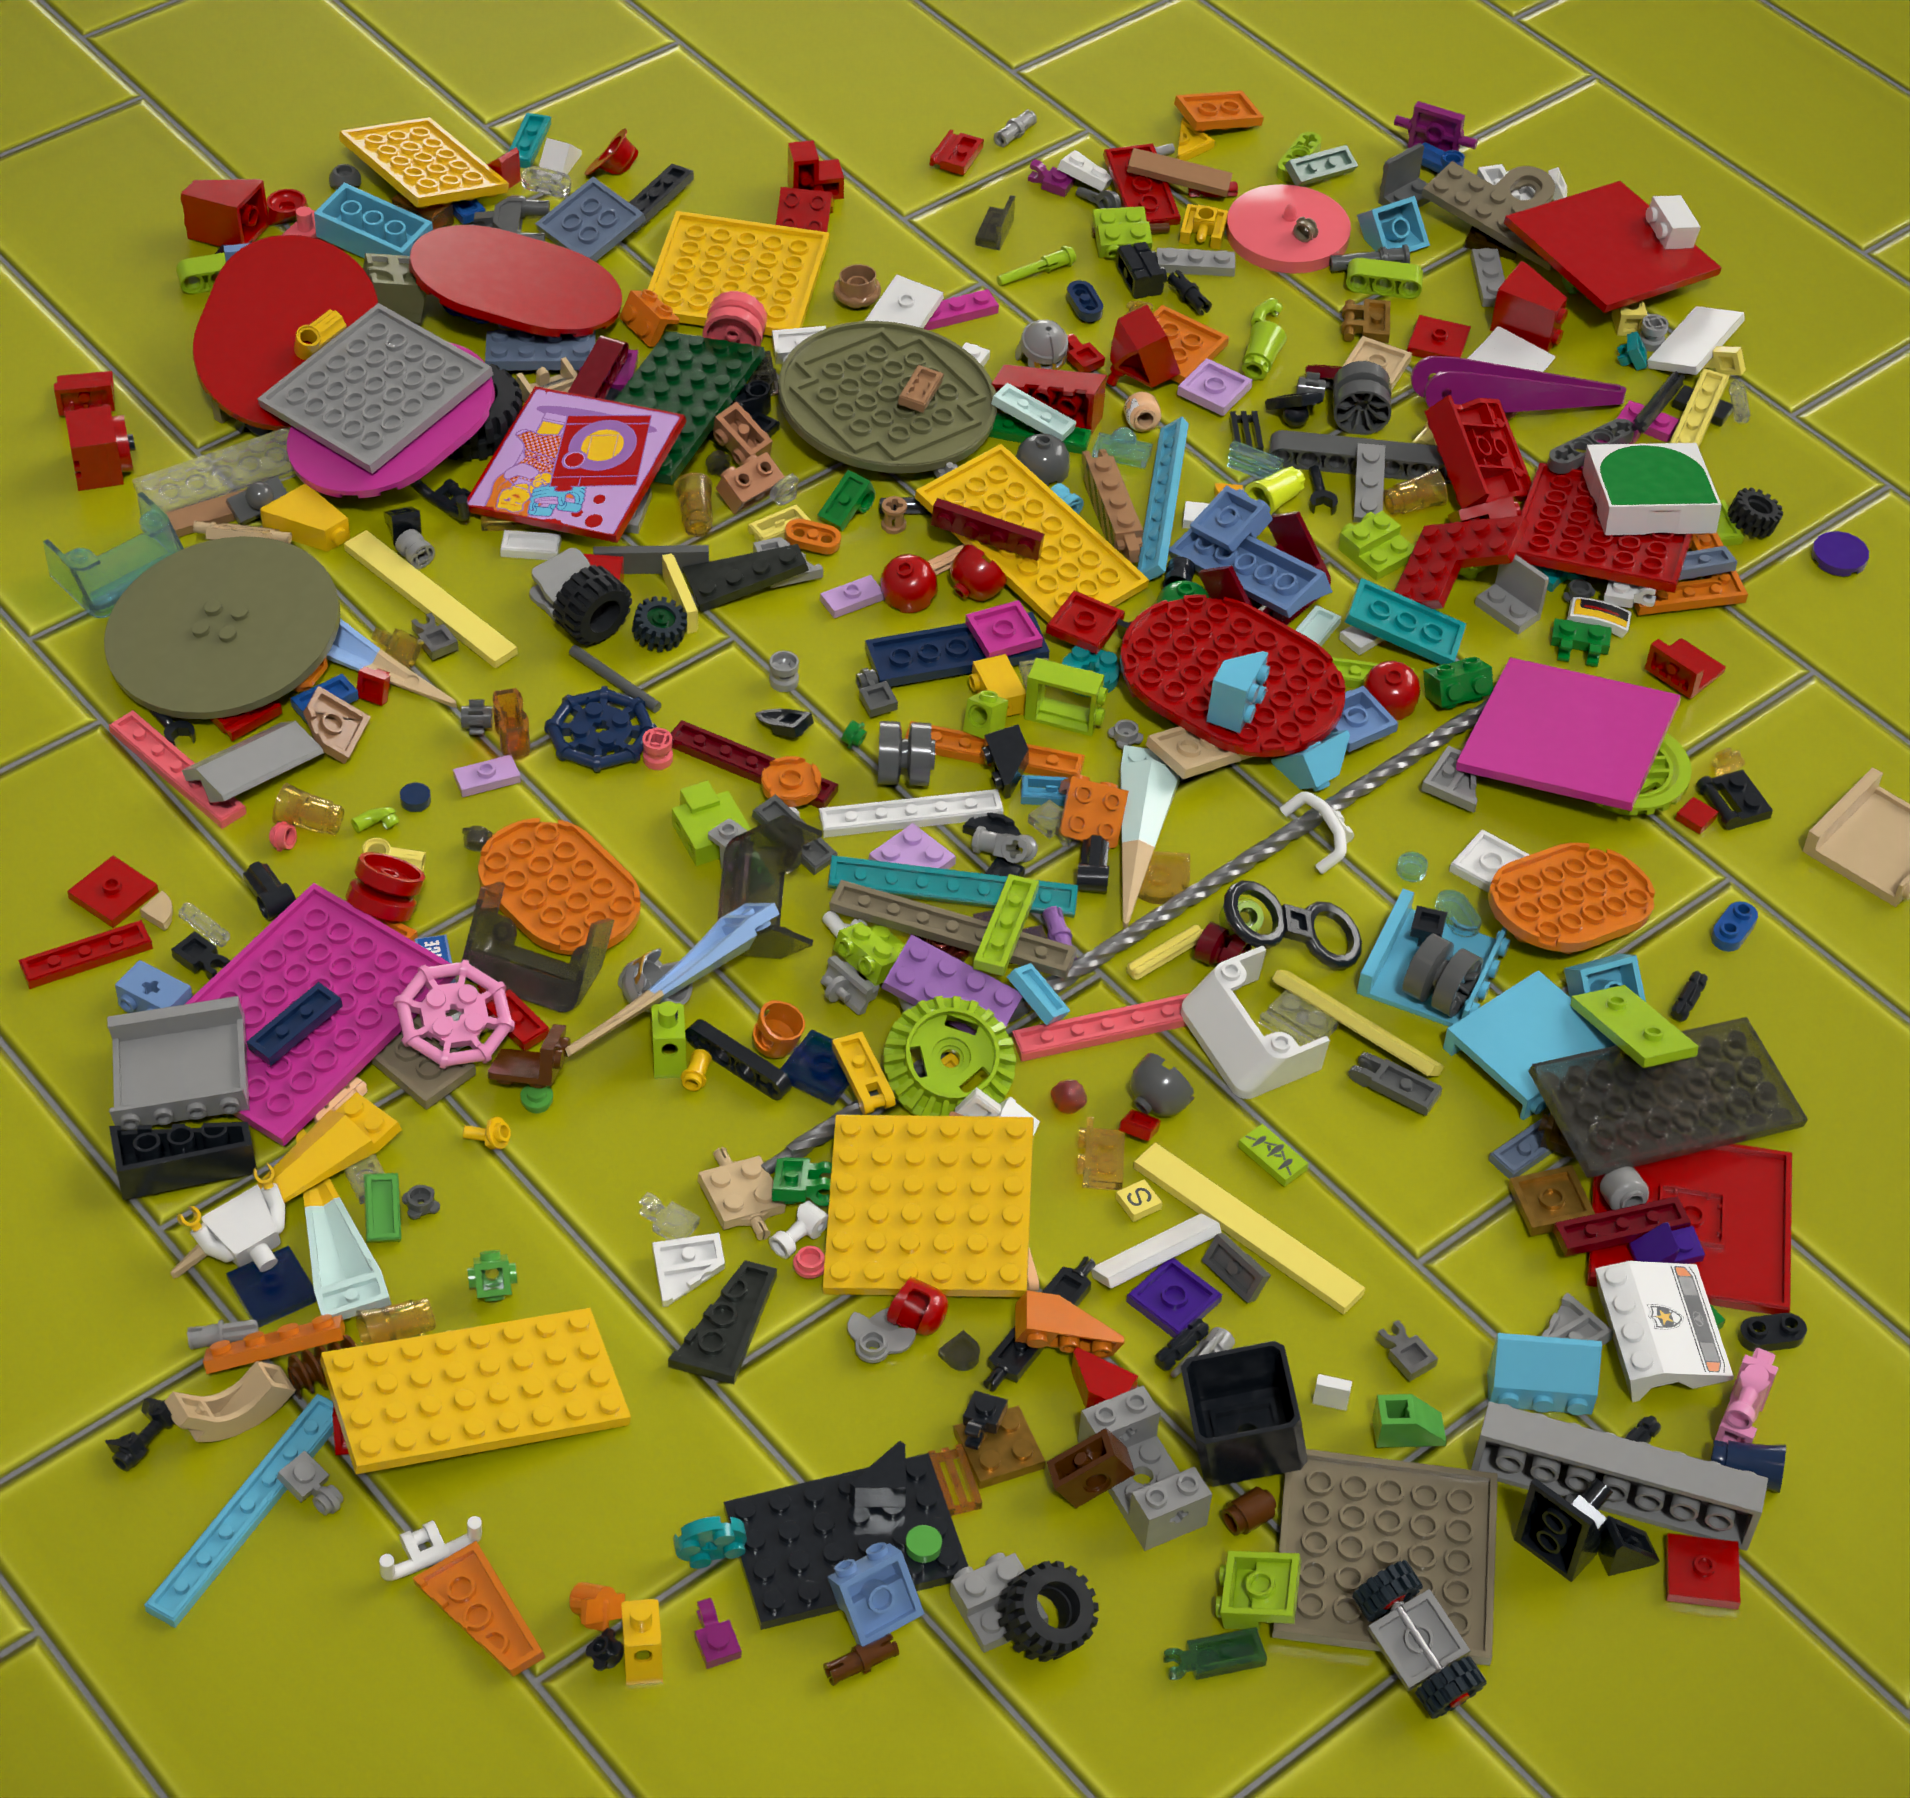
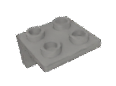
(1516, 595)

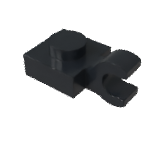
(982, 1416)

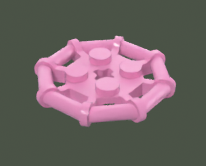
(454, 997)

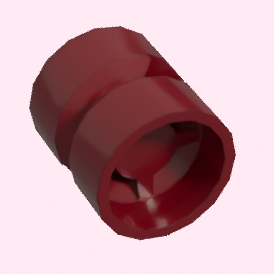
(1217, 945)

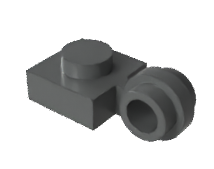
(874, 695)

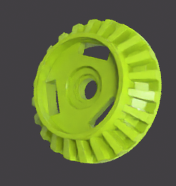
(1669, 774)
(925, 1029)

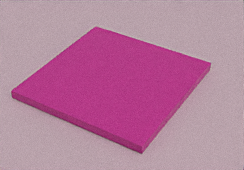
(1569, 733)

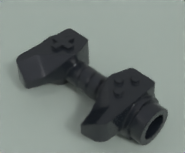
(132, 1447)

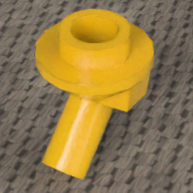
(495, 1134)

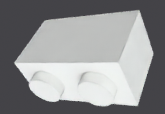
(1672, 222)

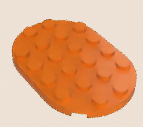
(559, 883)
(1571, 897)

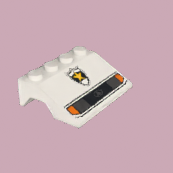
(1662, 1325)

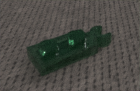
(1218, 1655)

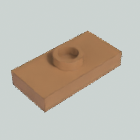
(920, 388)

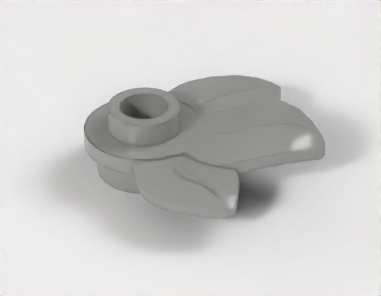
(879, 1334)

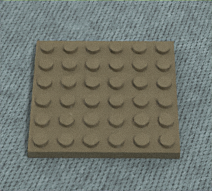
(1369, 1512)

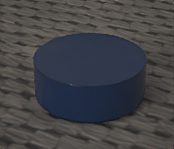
(415, 797)

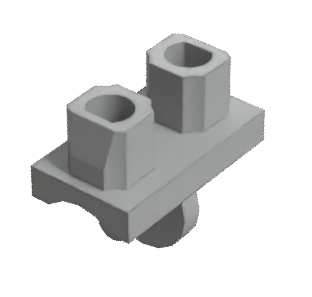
(844, 983)

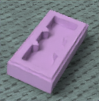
(851, 596)
(486, 775)

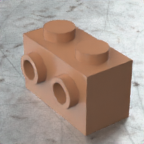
(740, 434)
(749, 482)

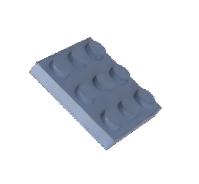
(591, 220)

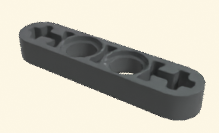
(1566, 458)

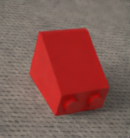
(225, 211)
(1530, 308)

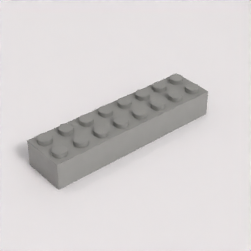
(1645, 1480)

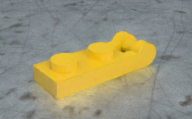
(863, 1072)

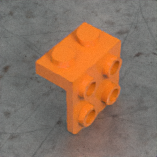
(1092, 809)

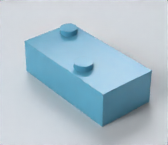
(367, 223)

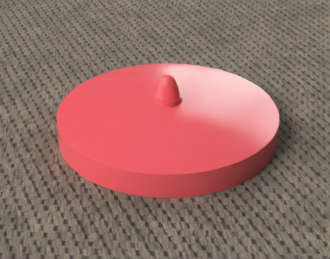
(1263, 226)

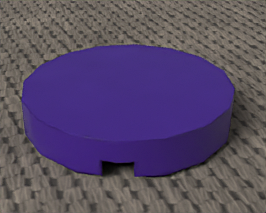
(1840, 553)

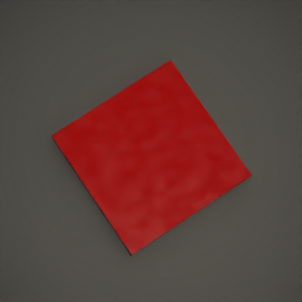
(1608, 247)
(1741, 1216)

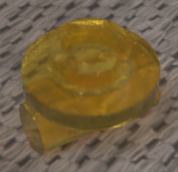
(1727, 761)

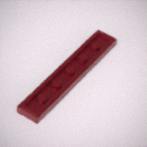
(734, 757)

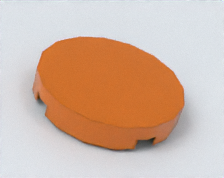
(791, 780)

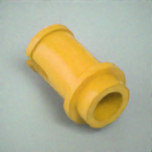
(694, 1076)

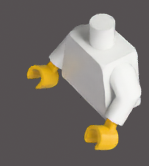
(243, 1227)

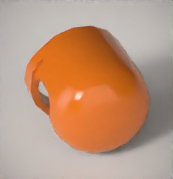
(779, 1030)

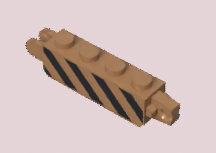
(1112, 504)

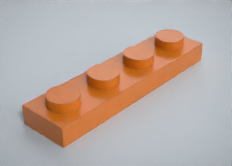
(262, 1346)

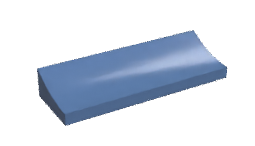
(1264, 571)

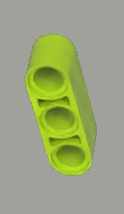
(200, 272)
(1384, 278)

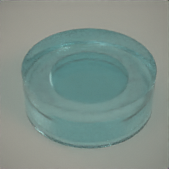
(1412, 866)

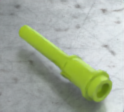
(1065, 256)

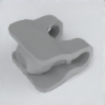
(552, 575)

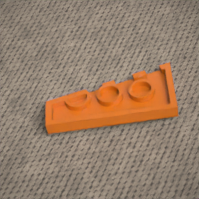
(479, 1603)

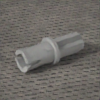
(207, 1335)

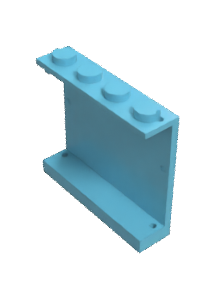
(1394, 949)

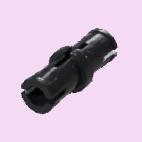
(1189, 292)

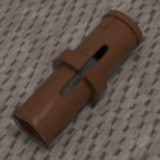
(861, 1659)

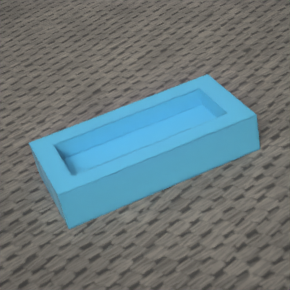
(1038, 993)

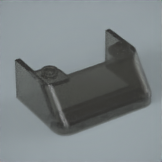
(755, 874)
(525, 972)

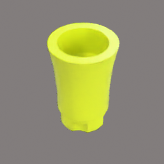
(1277, 488)

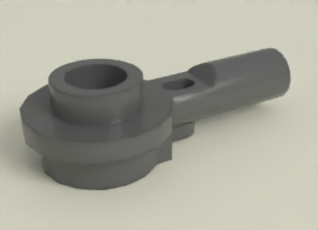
(1104, 199)

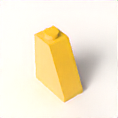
(308, 518)

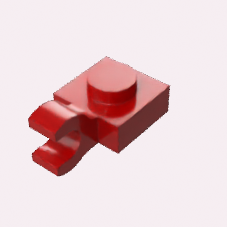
(1083, 356)

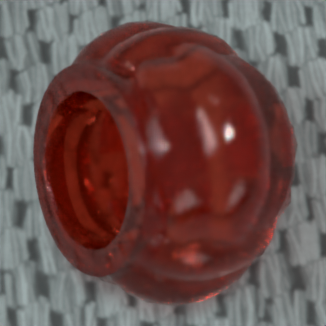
(1069, 1096)

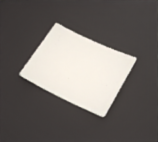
(1510, 350)

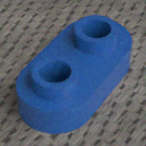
(1734, 926)

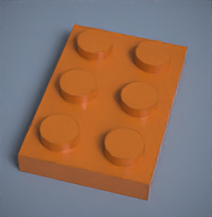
(1218, 110)

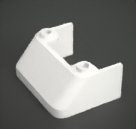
(1233, 1042)

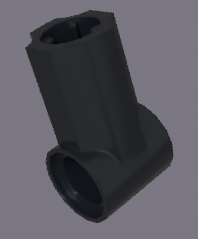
(1093, 868)
(269, 892)

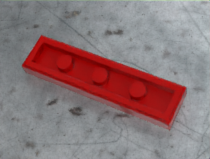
(85, 954)

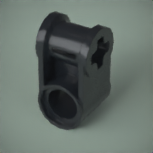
(755, 397)

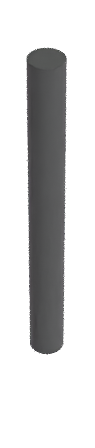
(614, 678)

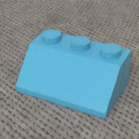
(1545, 1373)

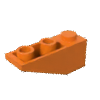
(1057, 1323)

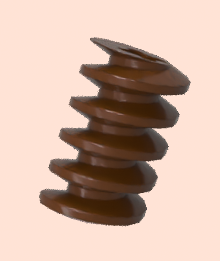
(309, 1369)

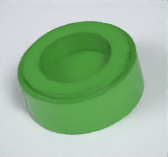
(923, 1543)

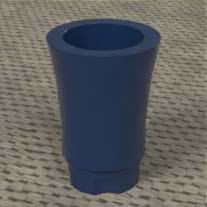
(1757, 1458)

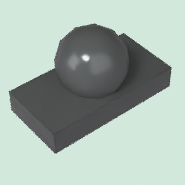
(247, 503)

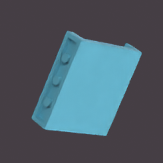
(1521, 1029)

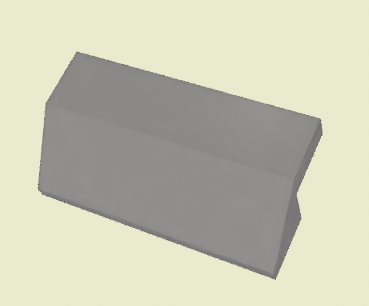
(253, 761)

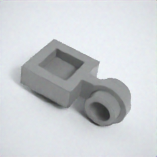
(305, 1477)

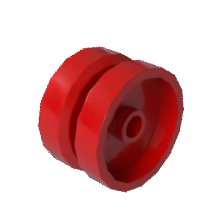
(385, 886)

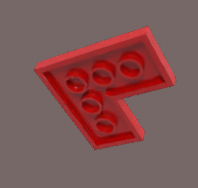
(1453, 546)

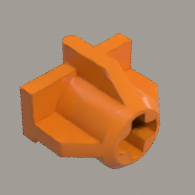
(596, 1604)

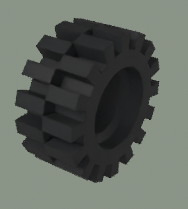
(1755, 512)

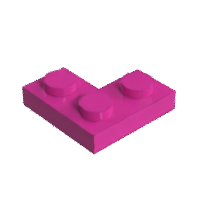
(1661, 428)

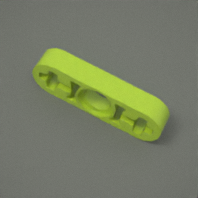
(1298, 148)

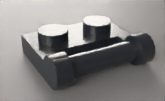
(1740, 794)

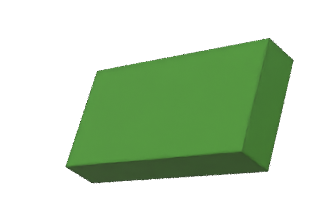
(382, 1207)

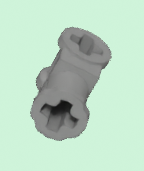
(1004, 845)

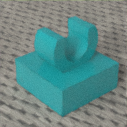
(1633, 352)

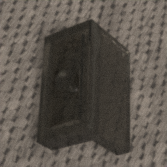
(996, 226)

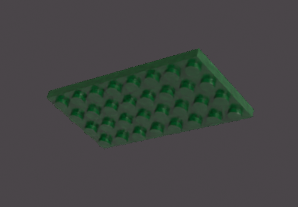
(690, 379)

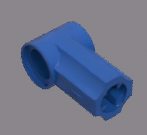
(1437, 159)

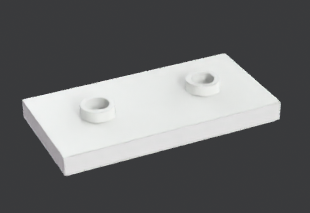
(906, 303)

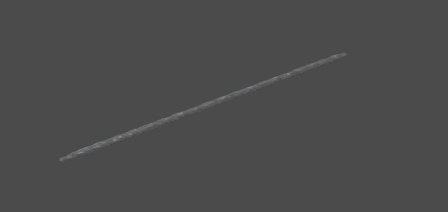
(1192, 895)

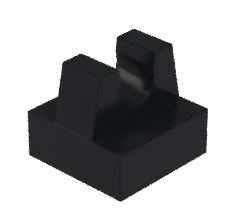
(1427, 922)

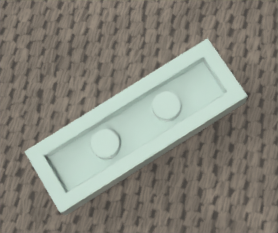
(1033, 412)

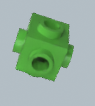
(495, 1288)

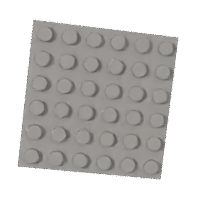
(375, 387)

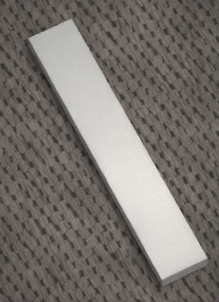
(904, 812)

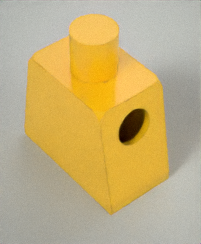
(641, 1633)

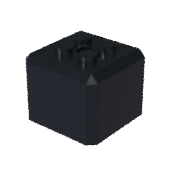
(1244, 1413)

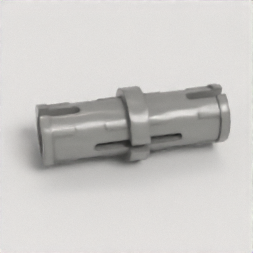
(1015, 128)

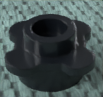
(605, 1650)

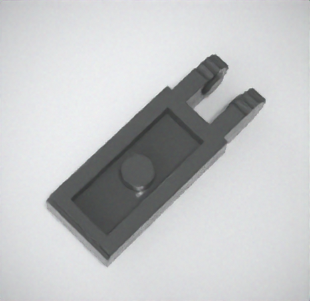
(1396, 1082)

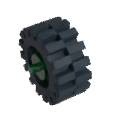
(659, 624)

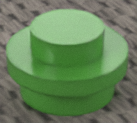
(536, 1099)

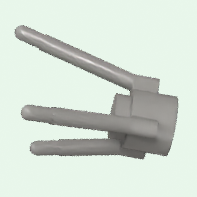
(1216, 1341)

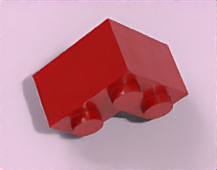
(809, 173)

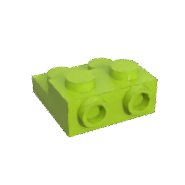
(1120, 227)
(1376, 544)
(869, 950)
(1258, 1589)

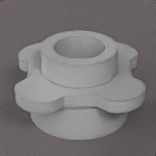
(1125, 733)

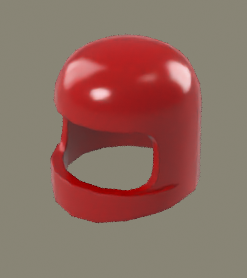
(918, 1307)

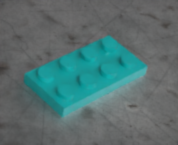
(1405, 622)

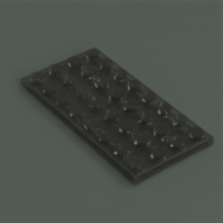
(1639, 1115)

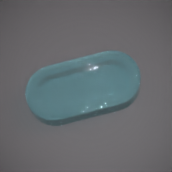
(1461, 915)

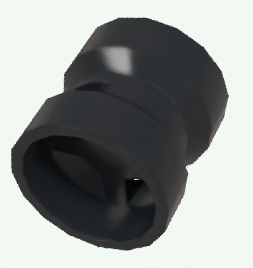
(1179, 570)

